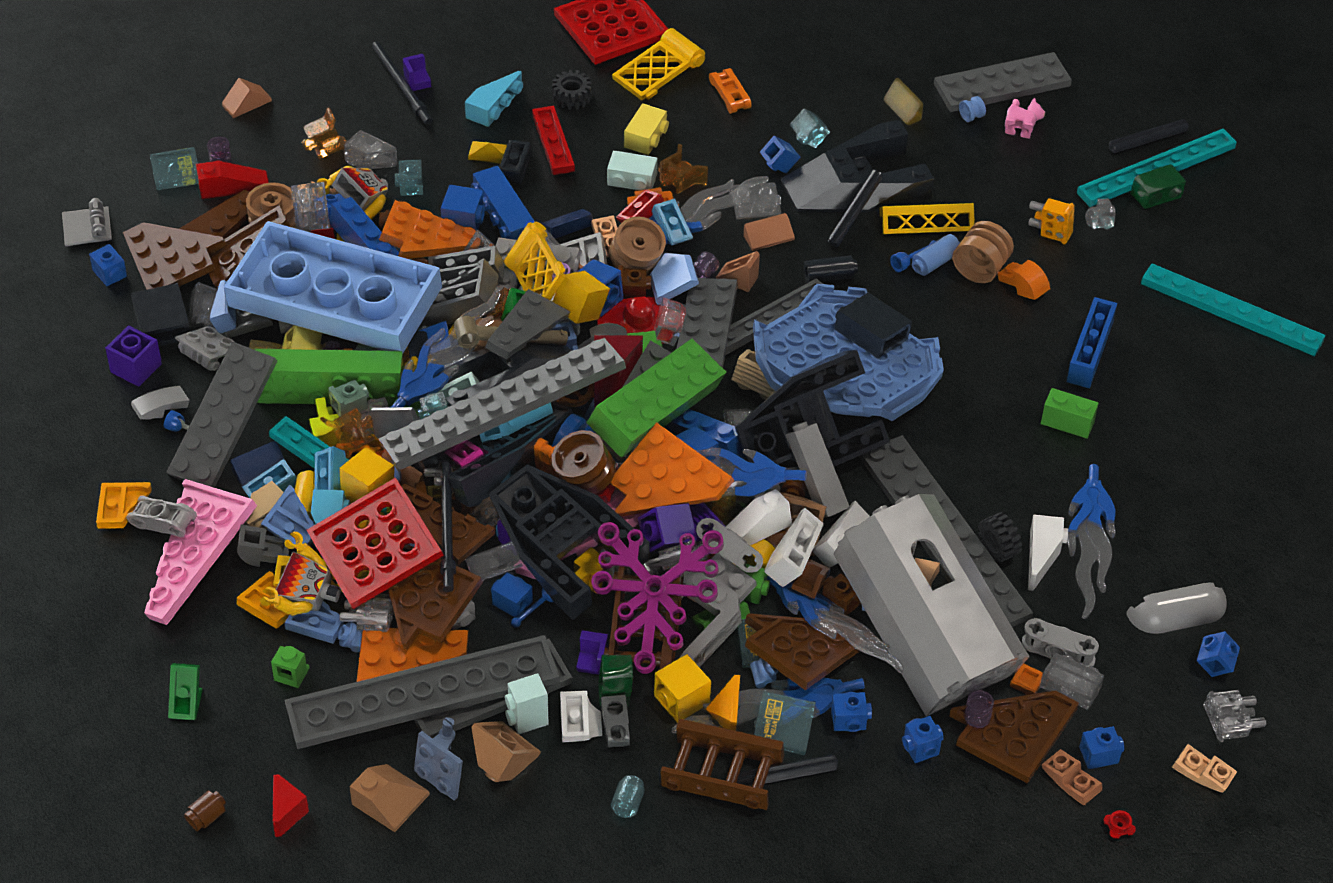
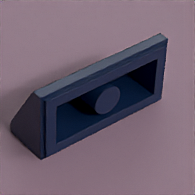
(568, 223)
(255, 462)

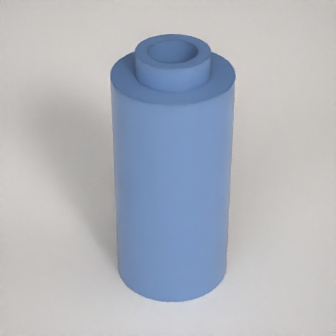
(935, 255)

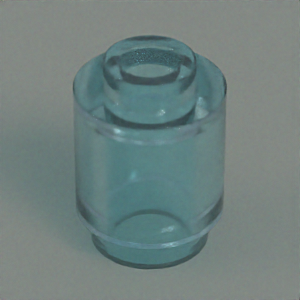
(628, 796)

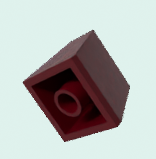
(630, 349)

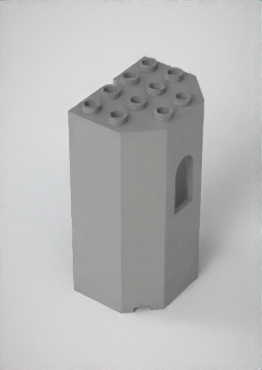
(945, 636)

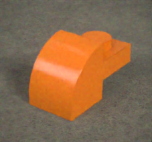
(1027, 278)

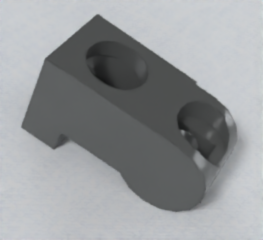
(615, 721)

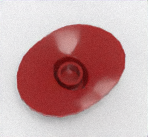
(634, 314)

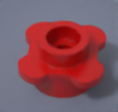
(1119, 817)

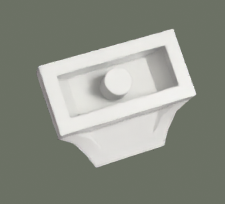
(579, 717)

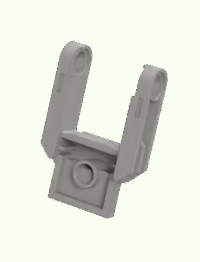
(733, 588)

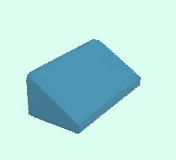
(327, 468)

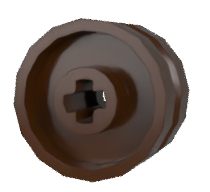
(584, 461)

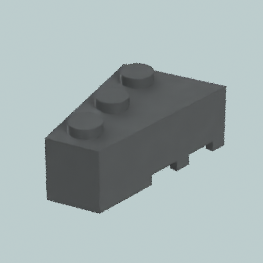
(455, 262)
(463, 294)

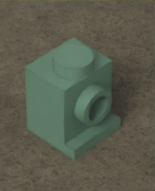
(348, 397)

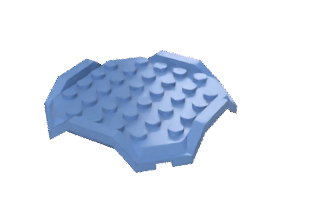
(808, 336)

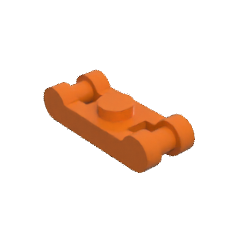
(730, 89)
(543, 458)

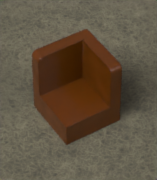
(811, 579)

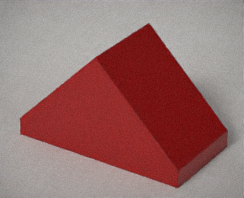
(288, 805)

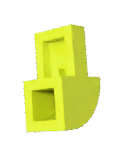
(318, 428)

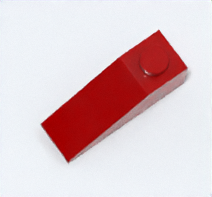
(226, 179)

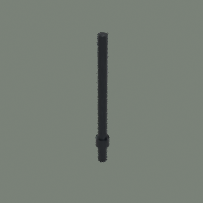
(417, 106)
(447, 565)

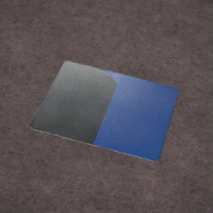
(422, 336)

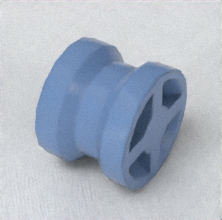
(972, 108)

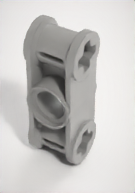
(161, 516)
(734, 547)
(1060, 640)

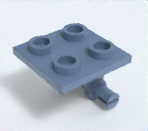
(437, 763)

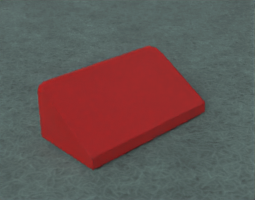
(641, 206)

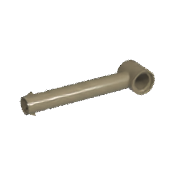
(470, 334)

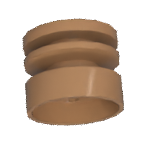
(983, 252)

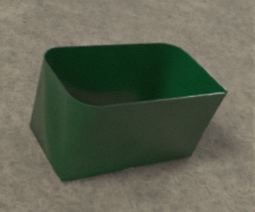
(1158, 186)
(616, 676)

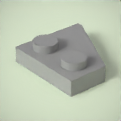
(591, 246)

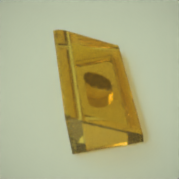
(904, 102)

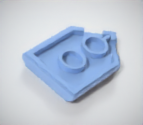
(673, 276)

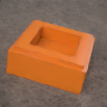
(1027, 680)

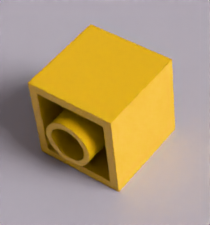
(581, 296)
(364, 474)
(682, 688)

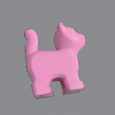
(1023, 119)

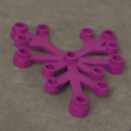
(651, 617)

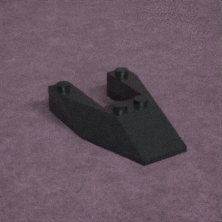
(837, 175)
(494, 369)
(802, 401)
(500, 459)
(549, 520)

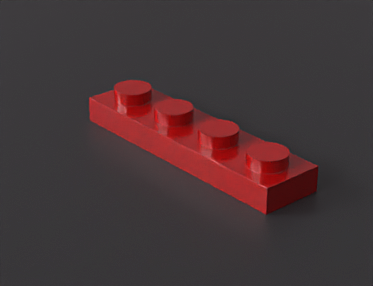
(553, 140)

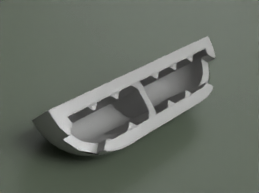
(1179, 608)

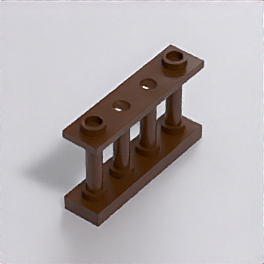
(662, 657)
(725, 741)

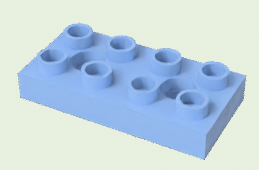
(335, 288)

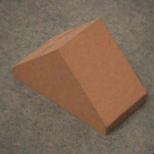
(244, 97)
(743, 269)

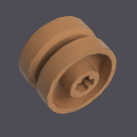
(267, 197)
(637, 244)

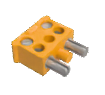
(1056, 219)

